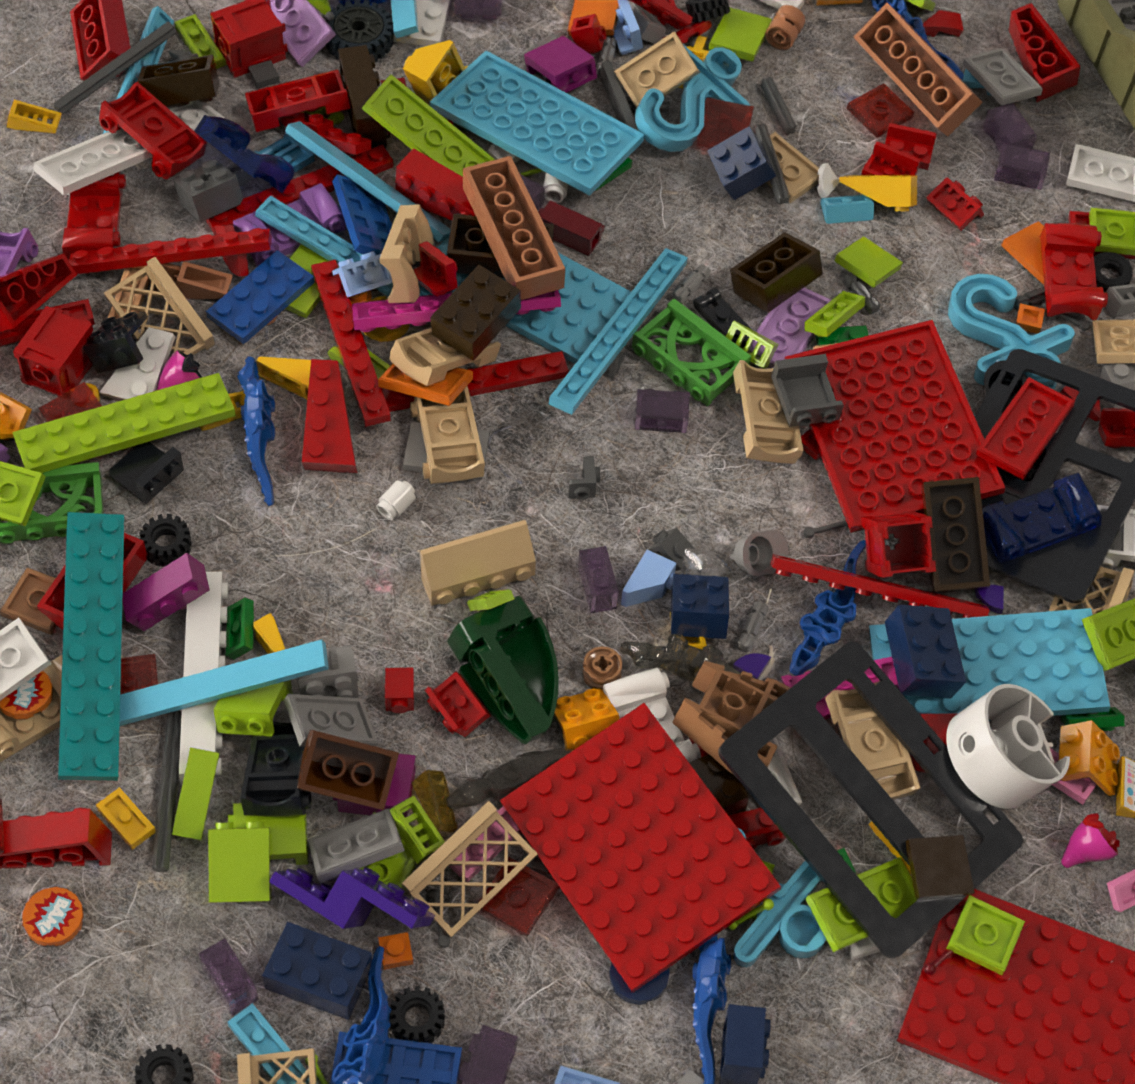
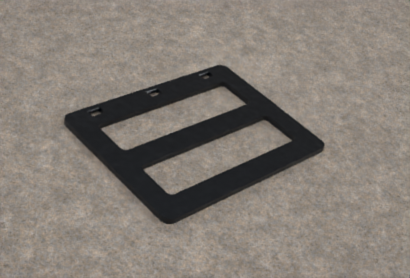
(798, 710)

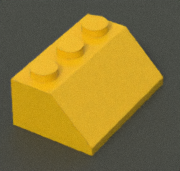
(433, 69)

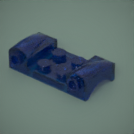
(233, 141)
(1041, 518)

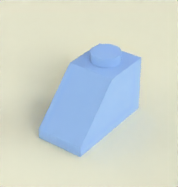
(649, 579)

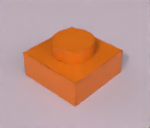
(1030, 318)
(396, 950)

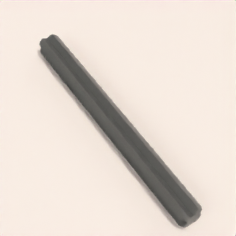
(115, 68)
(167, 793)

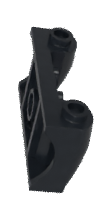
(273, 776)

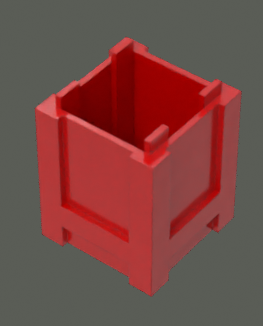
(248, 35)
(53, 352)
(910, 552)

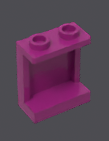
(562, 64)

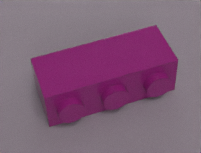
(165, 592)

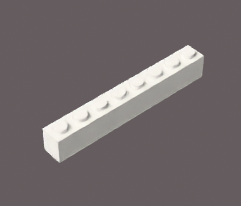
(203, 653)

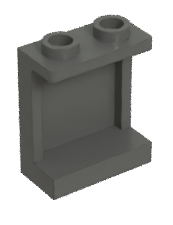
(805, 391)

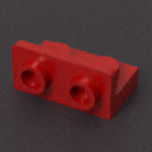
(912, 141)
(955, 204)
(758, 828)

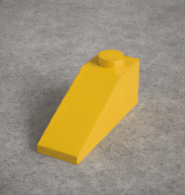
(888, 190)
(286, 373)

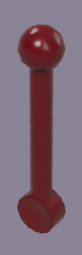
(930, 968)

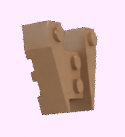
(726, 707)

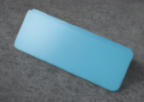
(847, 209)

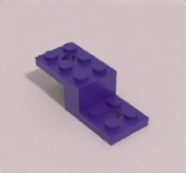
(353, 897)

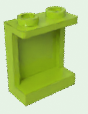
(251, 711)
(287, 834)
(239, 863)

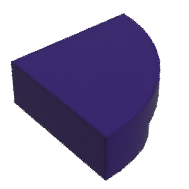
(992, 597)
(752, 663)

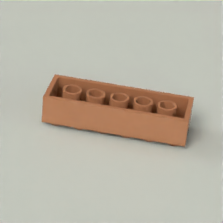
(917, 69)
(513, 227)

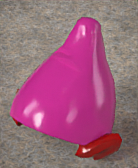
(1090, 843)

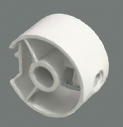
(1012, 757)

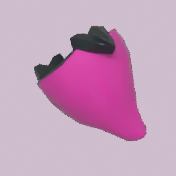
(178, 369)

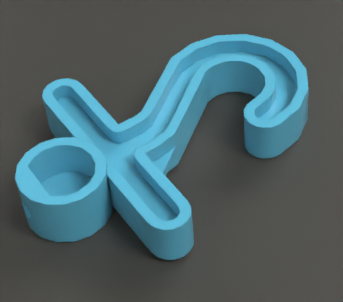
(714, 81)
(1000, 332)
(788, 919)

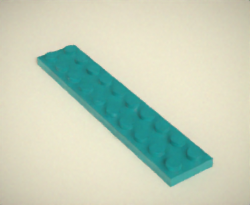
(91, 648)

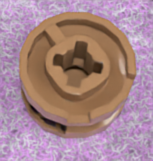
(601, 667)

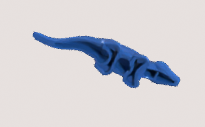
(917, 24)
(258, 423)
(827, 620)
(709, 998)
(368, 1040)

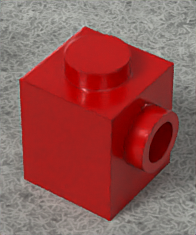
(588, 33)

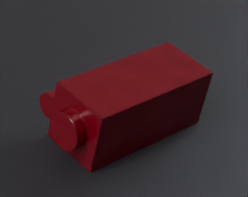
(572, 227)

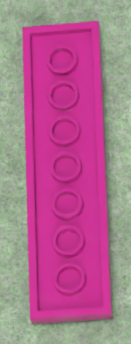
(375, 314)

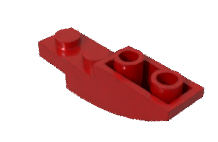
(347, 143)

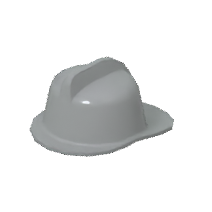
(755, 552)

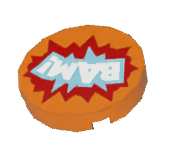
(29, 698)
(53, 916)

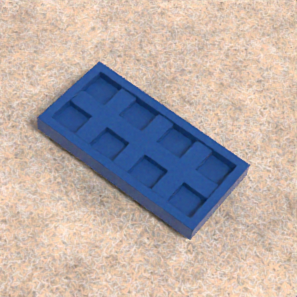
(364, 216)
(260, 297)
(411, 1062)

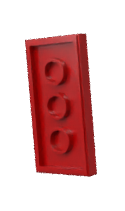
(1025, 428)

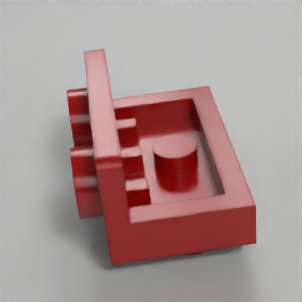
(890, 161)
(436, 270)
(1117, 427)
(458, 705)

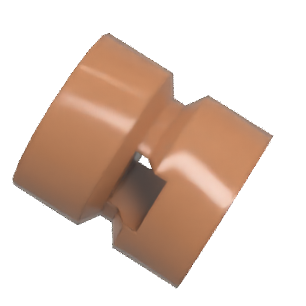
(785, 27)

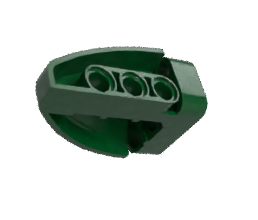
(510, 666)

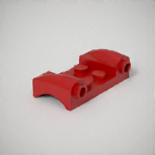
(296, 96)
(155, 128)
(94, 216)
(1071, 269)

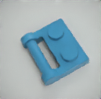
(295, 152)

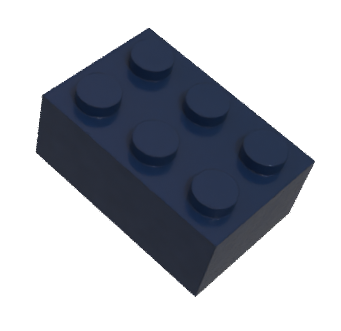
(925, 651)
(317, 970)

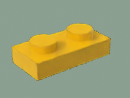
(126, 818)

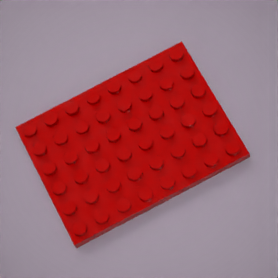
(898, 423)
(640, 846)
(1049, 1019)

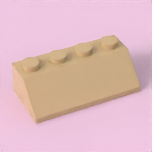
(477, 563)

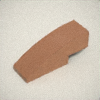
(198, 281)

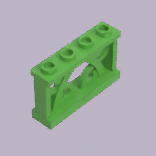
(683, 373)
(73, 480)

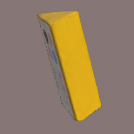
(1126, 788)

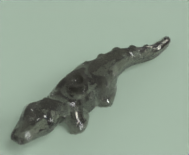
(675, 657)
(504, 779)

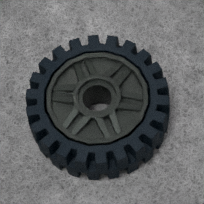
(361, 25)

